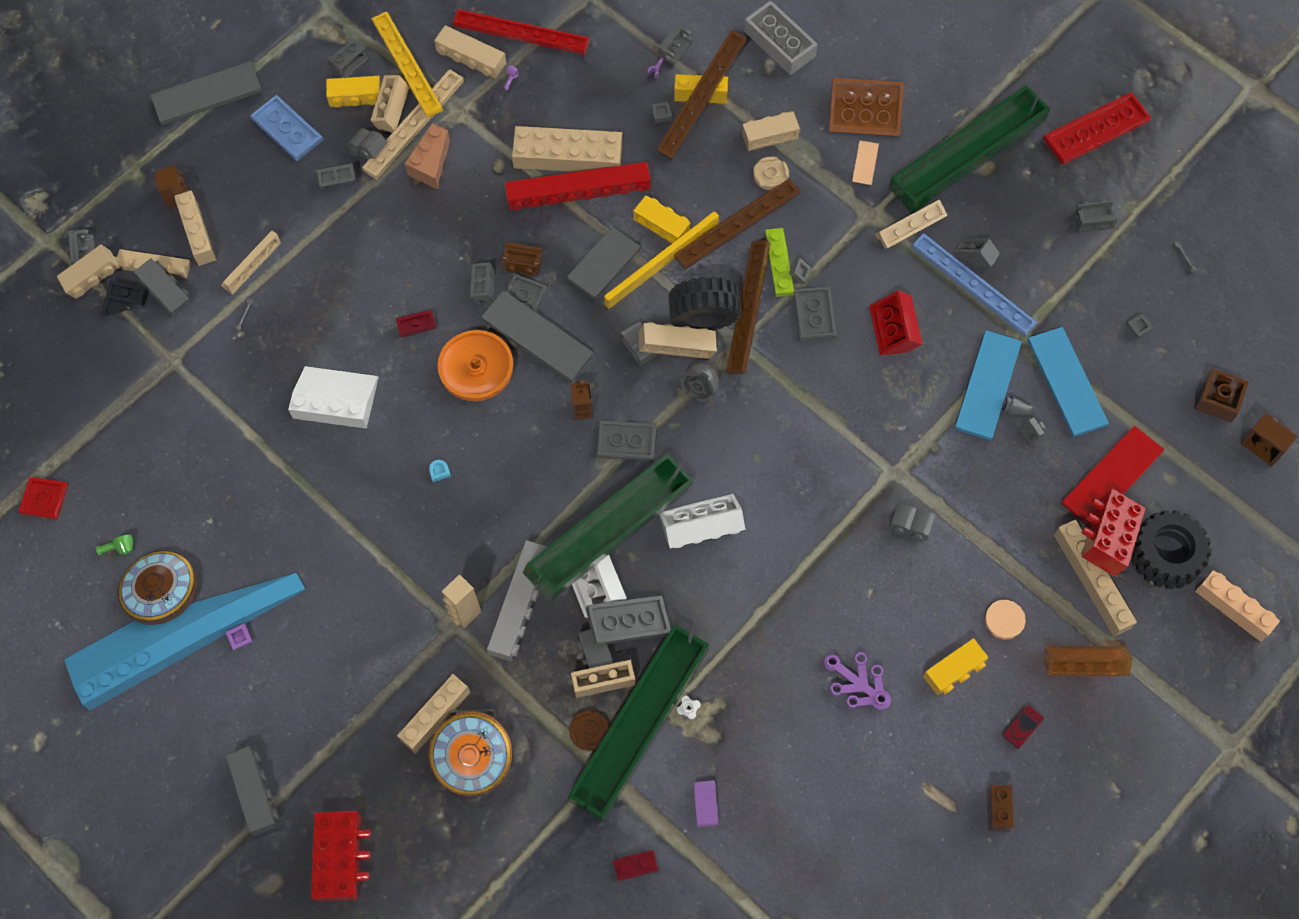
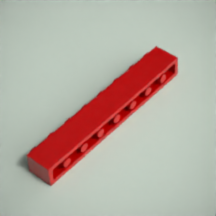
(578, 186)

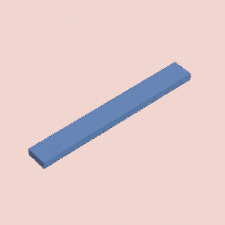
(974, 285)

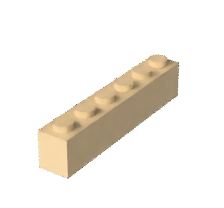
(1095, 580)

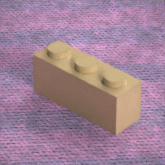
(390, 103)
(770, 130)
(88, 271)
(603, 678)

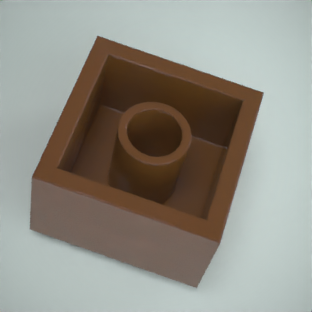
(1222, 395)
(1269, 439)

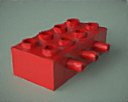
(1112, 532)
(337, 856)

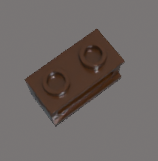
(522, 259)
(580, 399)
(1000, 808)

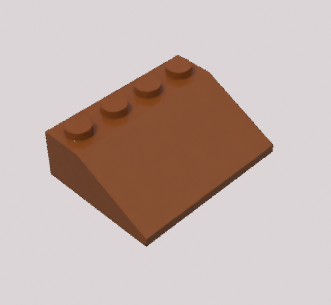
(866, 106)

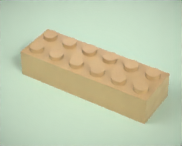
(565, 149)

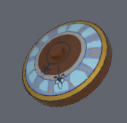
(157, 587)

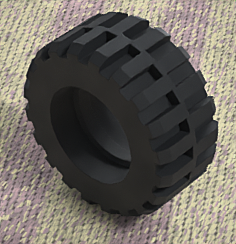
(705, 303)
(1184, 531)

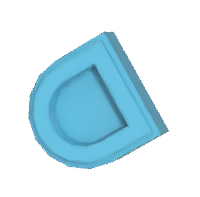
(439, 470)

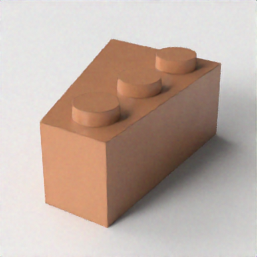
(429, 156)

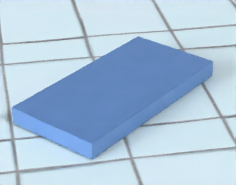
(286, 128)

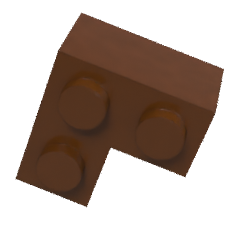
(170, 183)

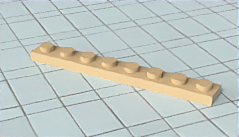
(411, 127)

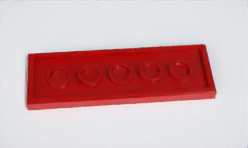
(1097, 128)
(1116, 471)

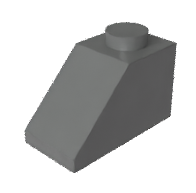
(978, 252)

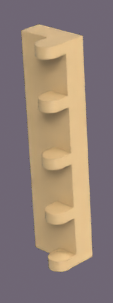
(911, 224)
(132, 260)
(251, 263)

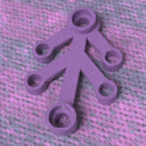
(860, 683)

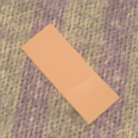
(865, 162)

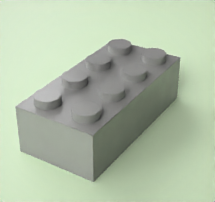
(780, 37)

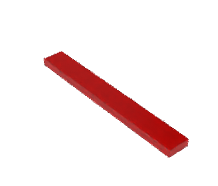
(521, 31)

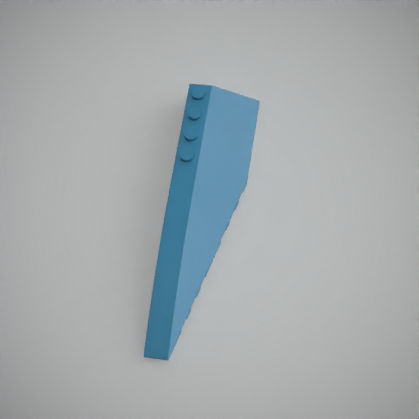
(144, 650)

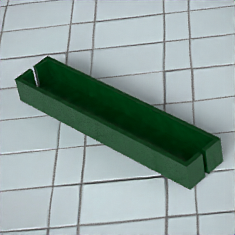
(968, 149)
(607, 528)
(638, 723)

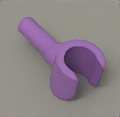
(655, 68)
(513, 74)

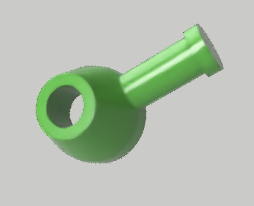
(122, 544)

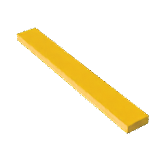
(407, 64)
(659, 261)

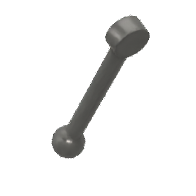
(1177, 245)
(250, 302)

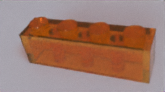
(1087, 660)

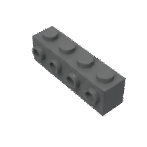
(252, 791)

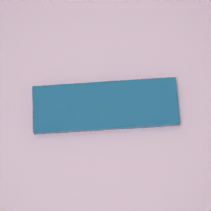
(1068, 382)
(988, 385)

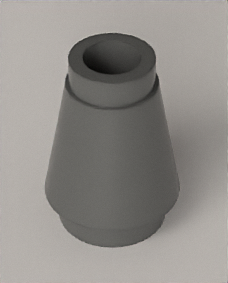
(1016, 407)

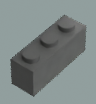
(162, 286)

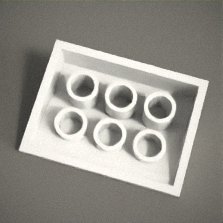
(333, 397)

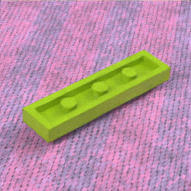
(779, 262)

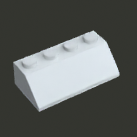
(702, 521)
(599, 586)

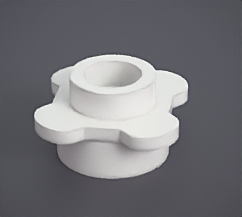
(690, 713)

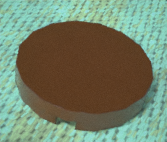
(588, 730)

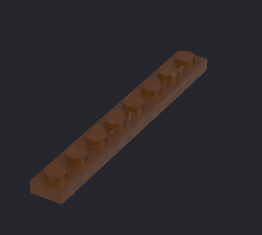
(701, 94)
(736, 224)
(749, 302)

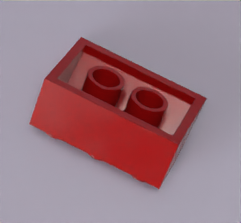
(895, 324)

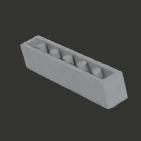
(515, 608)

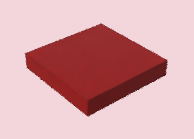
(43, 498)

